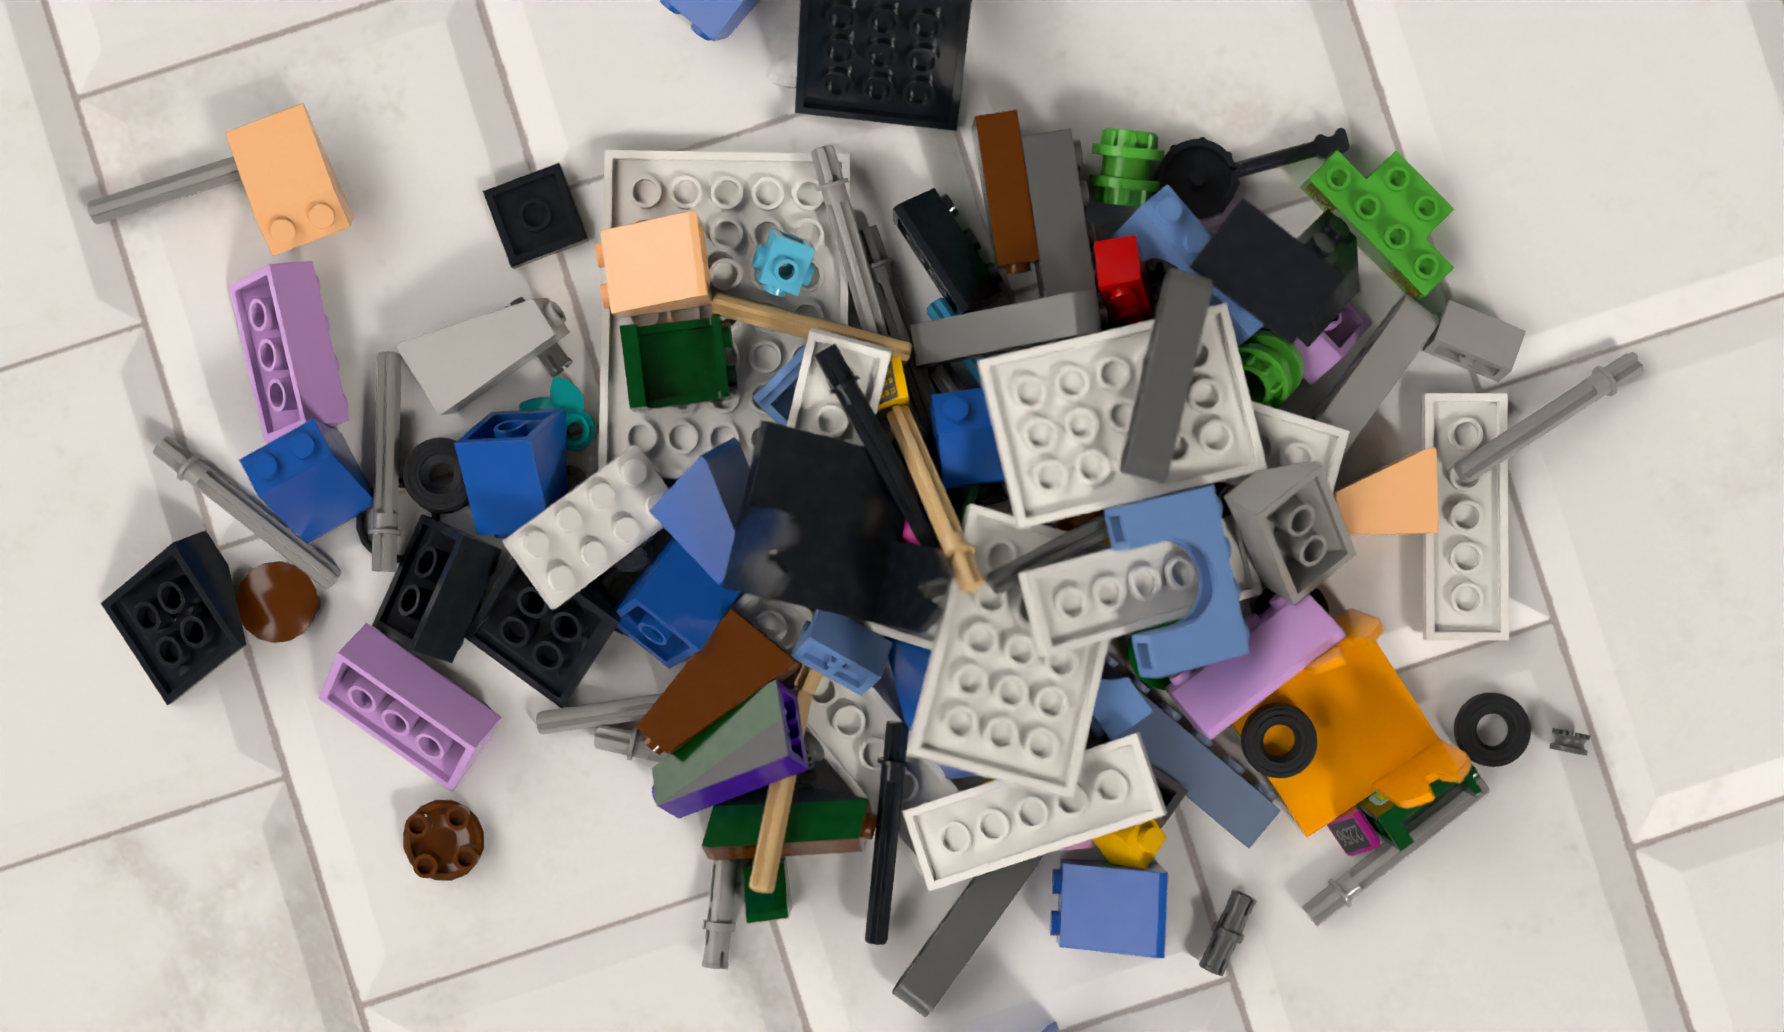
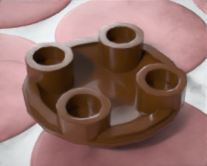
(277, 602)
(443, 840)

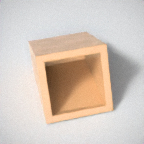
(655, 266)
(1393, 498)

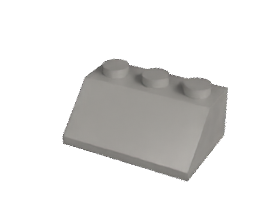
(1291, 528)

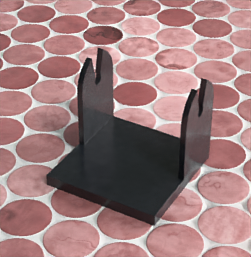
(883, 60)
(829, 534)

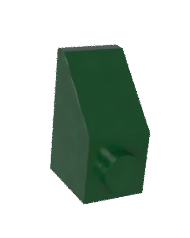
(767, 906)

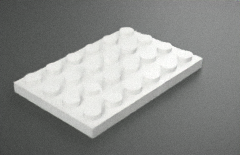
(1068, 410)
(985, 689)

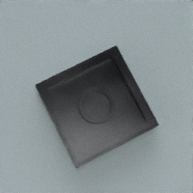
(536, 216)

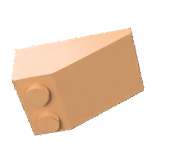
(289, 179)

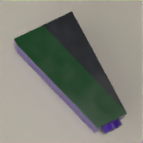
(734, 755)

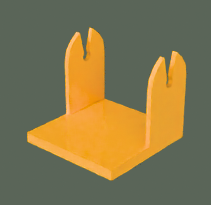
(1365, 730)

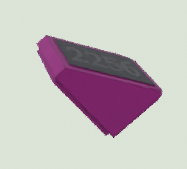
(1354, 832)

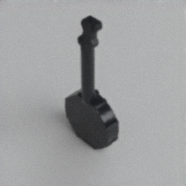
(1208, 176)

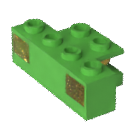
(1388, 215)

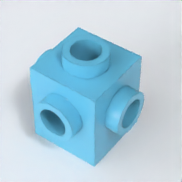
(783, 249)

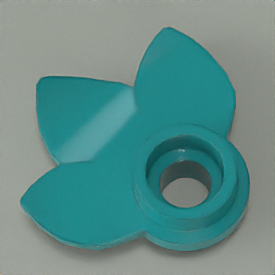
(567, 396)

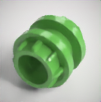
(1126, 167)
(1270, 368)

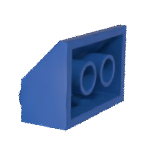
(964, 439)

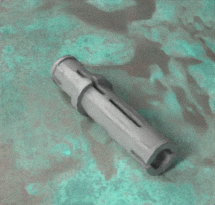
(720, 914)

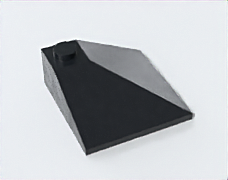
(179, 615)
(541, 644)

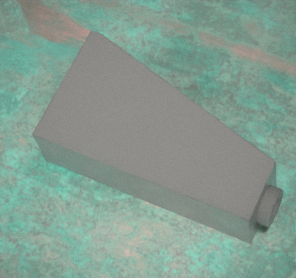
(477, 354)

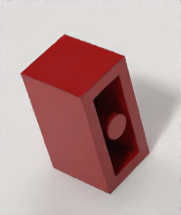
(1123, 280)

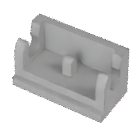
(1475, 341)

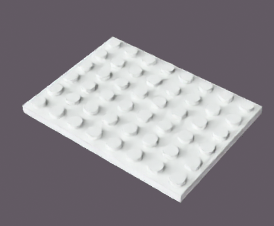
(738, 204)

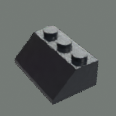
(1337, 245)
(947, 251)
(437, 590)

